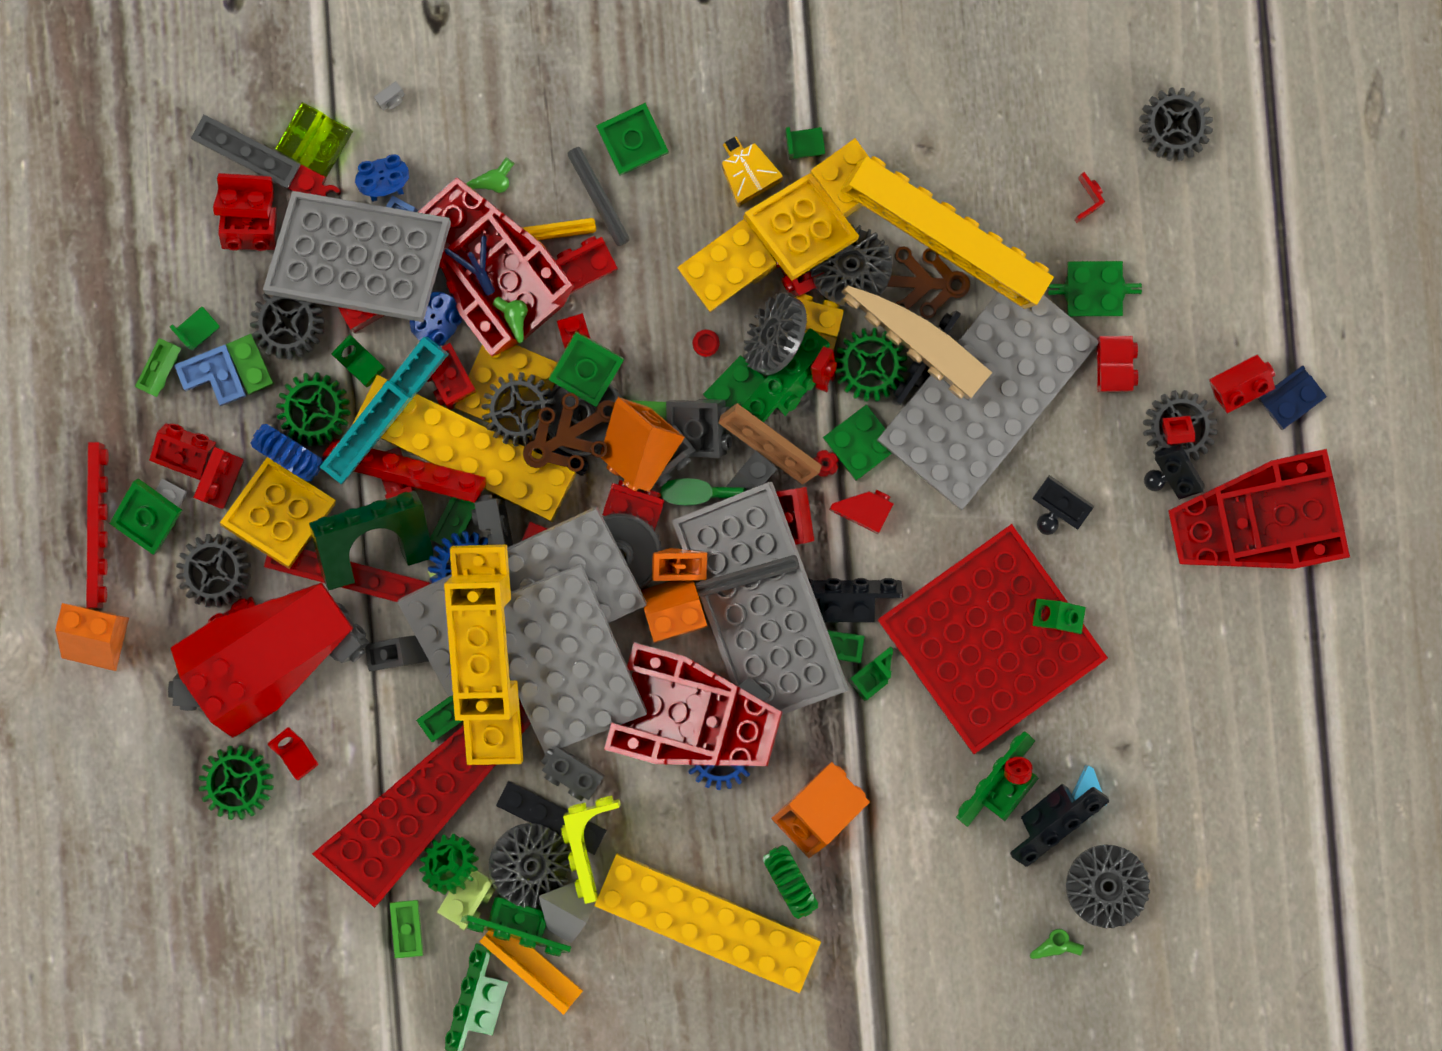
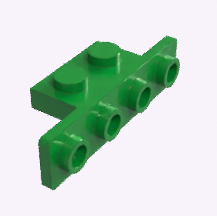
(787, 386)
(995, 790)
(518, 923)
(478, 1001)

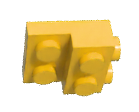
(823, 318)

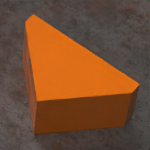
(679, 565)

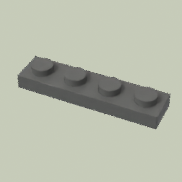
(245, 151)

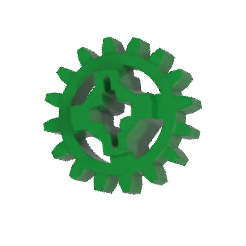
(449, 864)

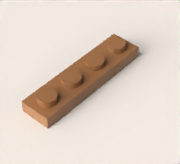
(769, 444)

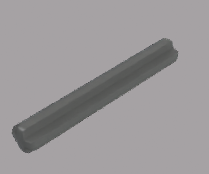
(598, 196)
(747, 575)

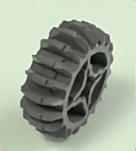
(1167, 115)
(278, 331)
(513, 386)
(1201, 416)
(219, 559)

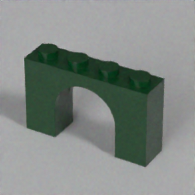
(337, 533)

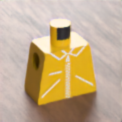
(748, 171)

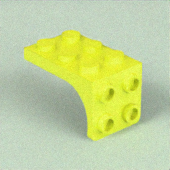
(573, 833)

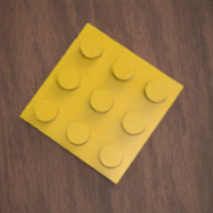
(801, 226)
(487, 371)
(276, 512)

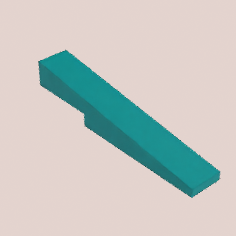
(384, 409)

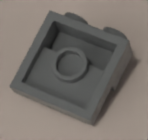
(700, 425)
(492, 515)

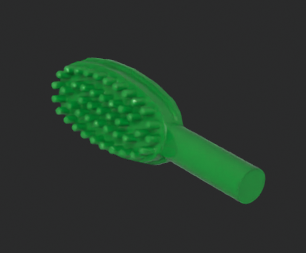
(695, 491)

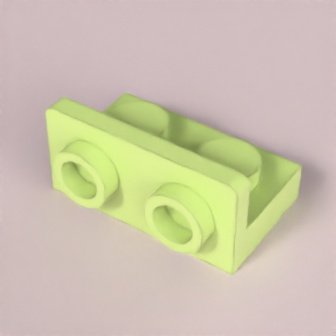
(468, 900)

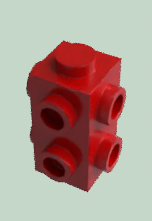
(1242, 383)

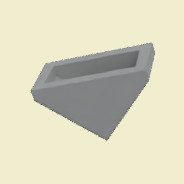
(565, 912)

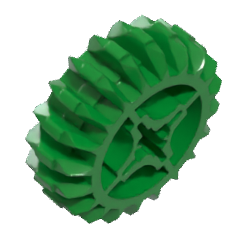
(886, 347)
(309, 421)
(230, 771)
(790, 882)

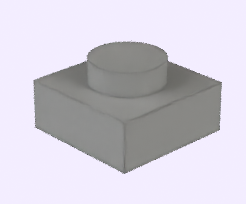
(390, 96)
(171, 492)

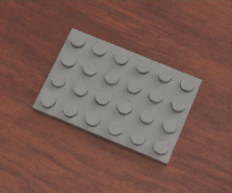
(357, 256)
(567, 661)

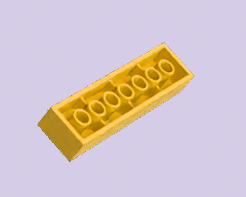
(947, 232)
(469, 447)
(708, 923)

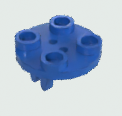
(382, 177)
(443, 309)

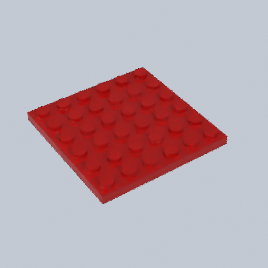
(977, 644)

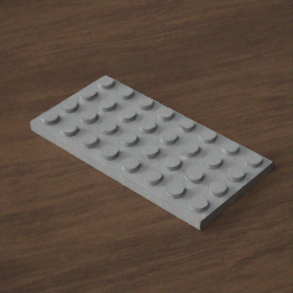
(964, 440)
(576, 541)
(769, 625)

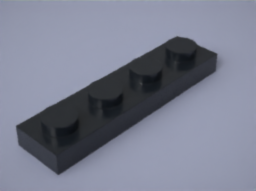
(541, 811)

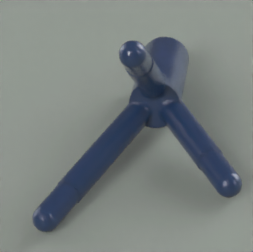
(478, 270)

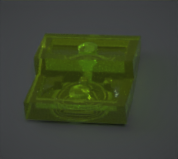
(313, 139)

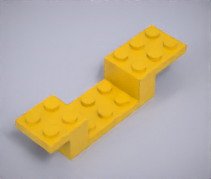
(739, 254)
(479, 654)

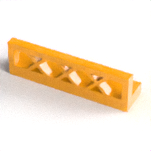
(535, 971)

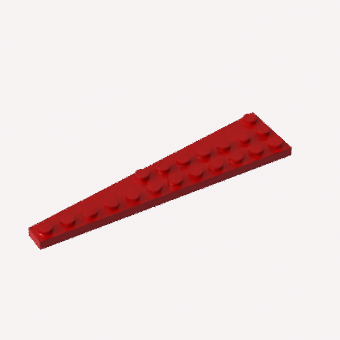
(405, 819)

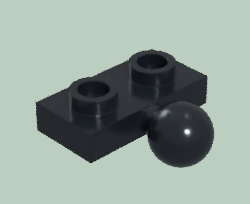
(1176, 470)
(1062, 504)

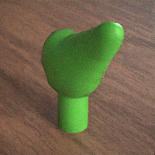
(494, 179)
(514, 315)
(1056, 945)

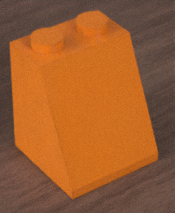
(638, 444)
(673, 610)
(90, 636)
(821, 810)

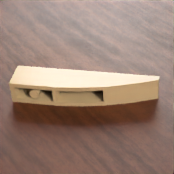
(924, 342)

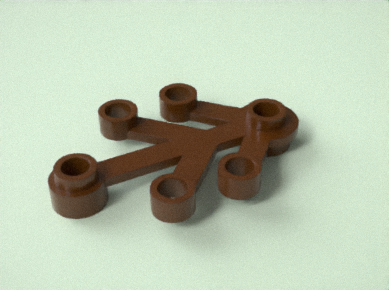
(924, 282)
(565, 436)

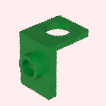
(804, 143)
(196, 329)
(359, 362)
(1062, 616)

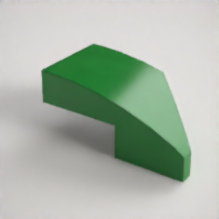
(873, 675)

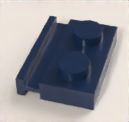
(1292, 397)

